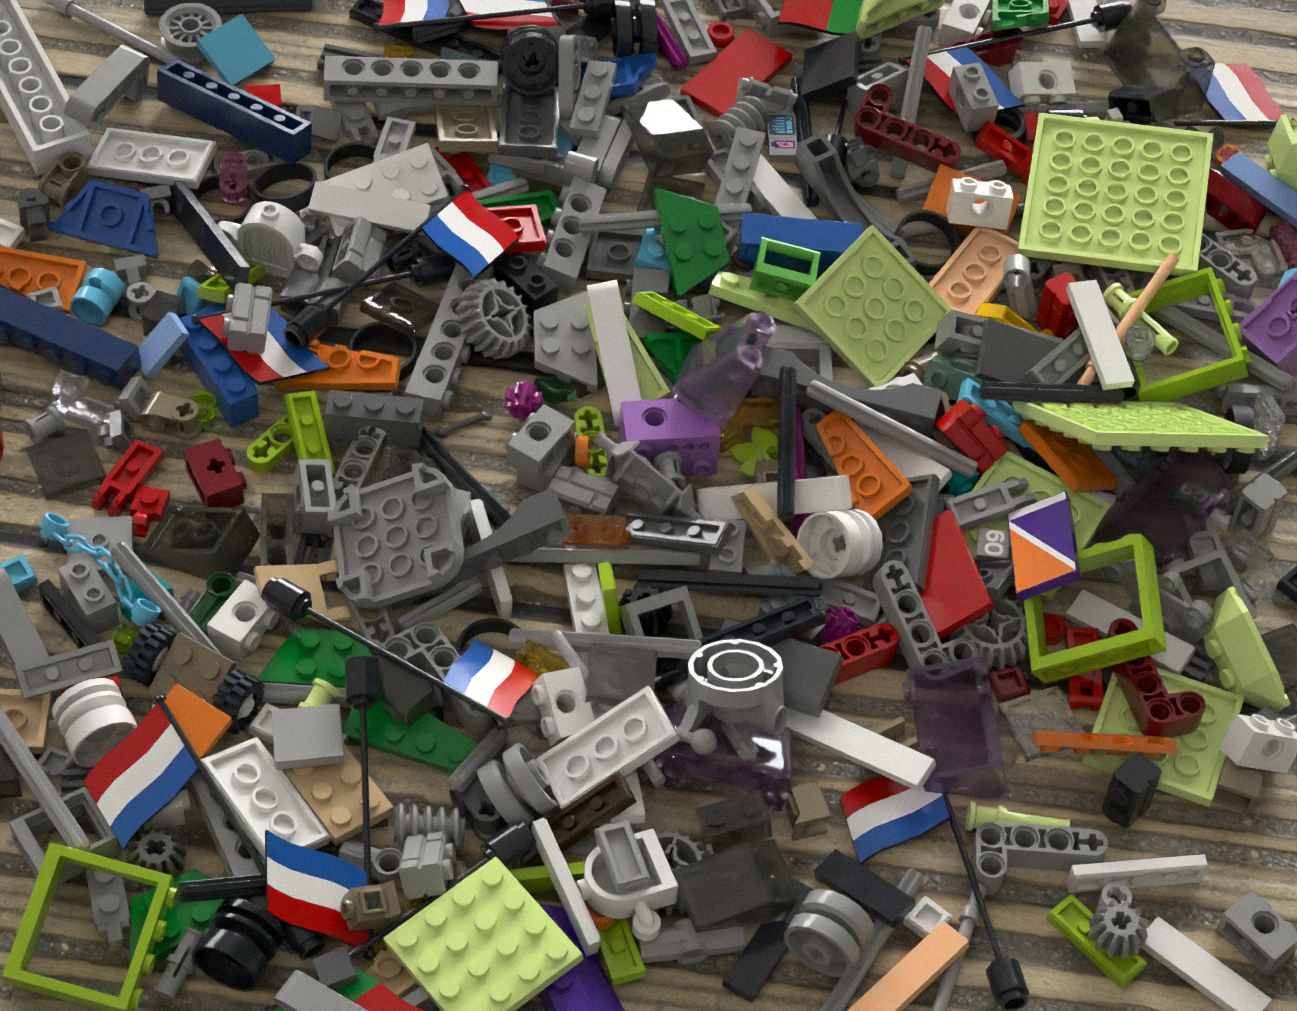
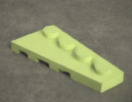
(736, 290)
(649, 379)

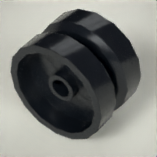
(631, 29)

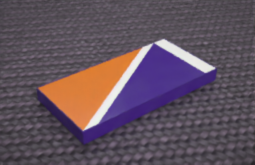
(1043, 546)

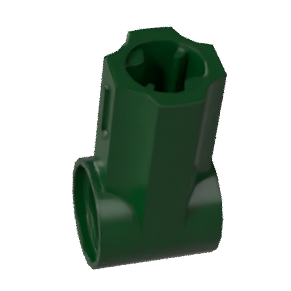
(210, 600)

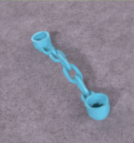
(54, 528)

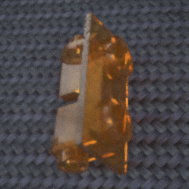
(597, 530)

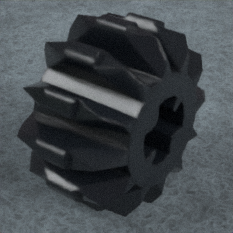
(652, 620)

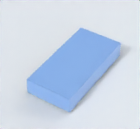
(161, 344)

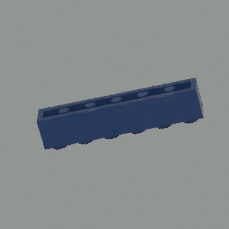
(234, 111)
(67, 341)

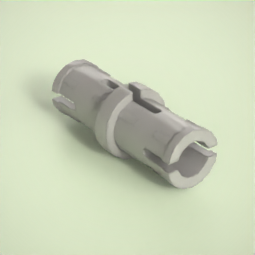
(168, 984)

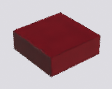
(1008, 684)

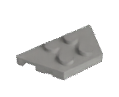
(565, 341)

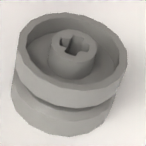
(517, 786)
(829, 933)

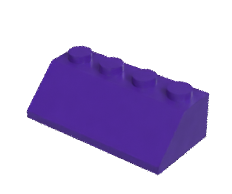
(584, 985)

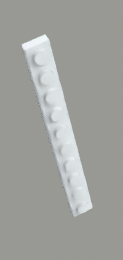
(589, 617)

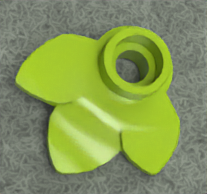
(763, 447)

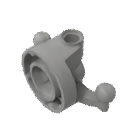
(736, 685)

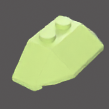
(882, 15)
(1283, 152)
(1242, 655)

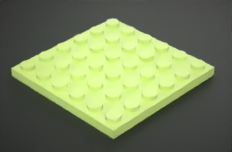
(1115, 194)
(1142, 424)

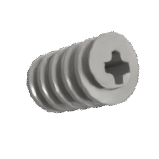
(746, 113)
(416, 824)

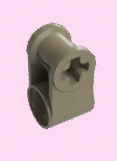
(65, 178)
(168, 414)

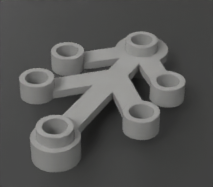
(1196, 614)

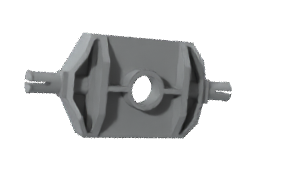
(644, 482)

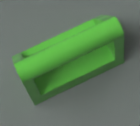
(781, 281)

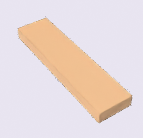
(914, 971)

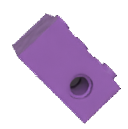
(1272, 328)
(671, 426)

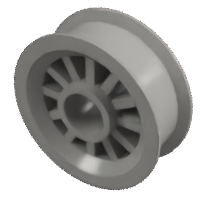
(182, 28)

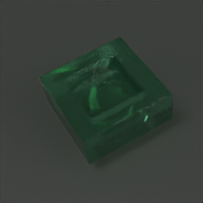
(555, 389)

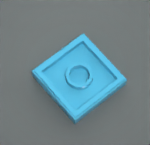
(235, 51)

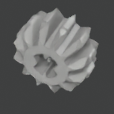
(1118, 929)

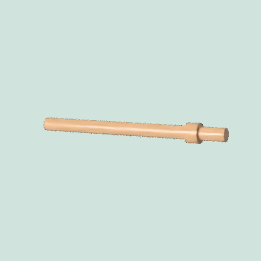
(1135, 311)

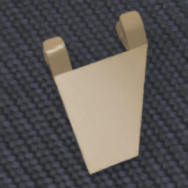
(308, 578)

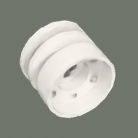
(841, 543)
(92, 719)

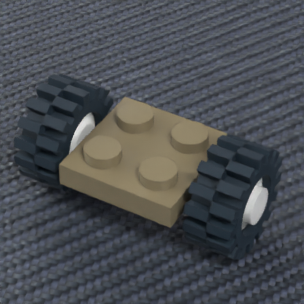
(166, 658)

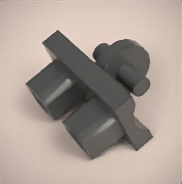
(862, 163)
(34, 213)

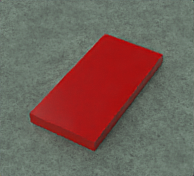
(747, 56)
(953, 583)

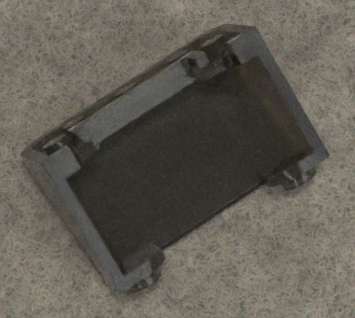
(1148, 56)

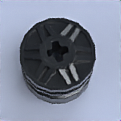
(537, 73)
(238, 944)

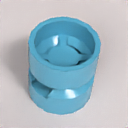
(97, 296)

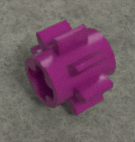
(523, 399)
(840, 623)

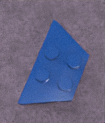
(630, 73)
(110, 218)

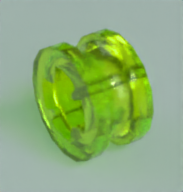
(207, 398)
(123, 638)

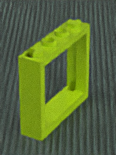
(1207, 377)
(1109, 650)
(36, 912)

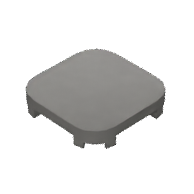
(397, 537)

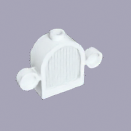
(273, 238)
(638, 902)

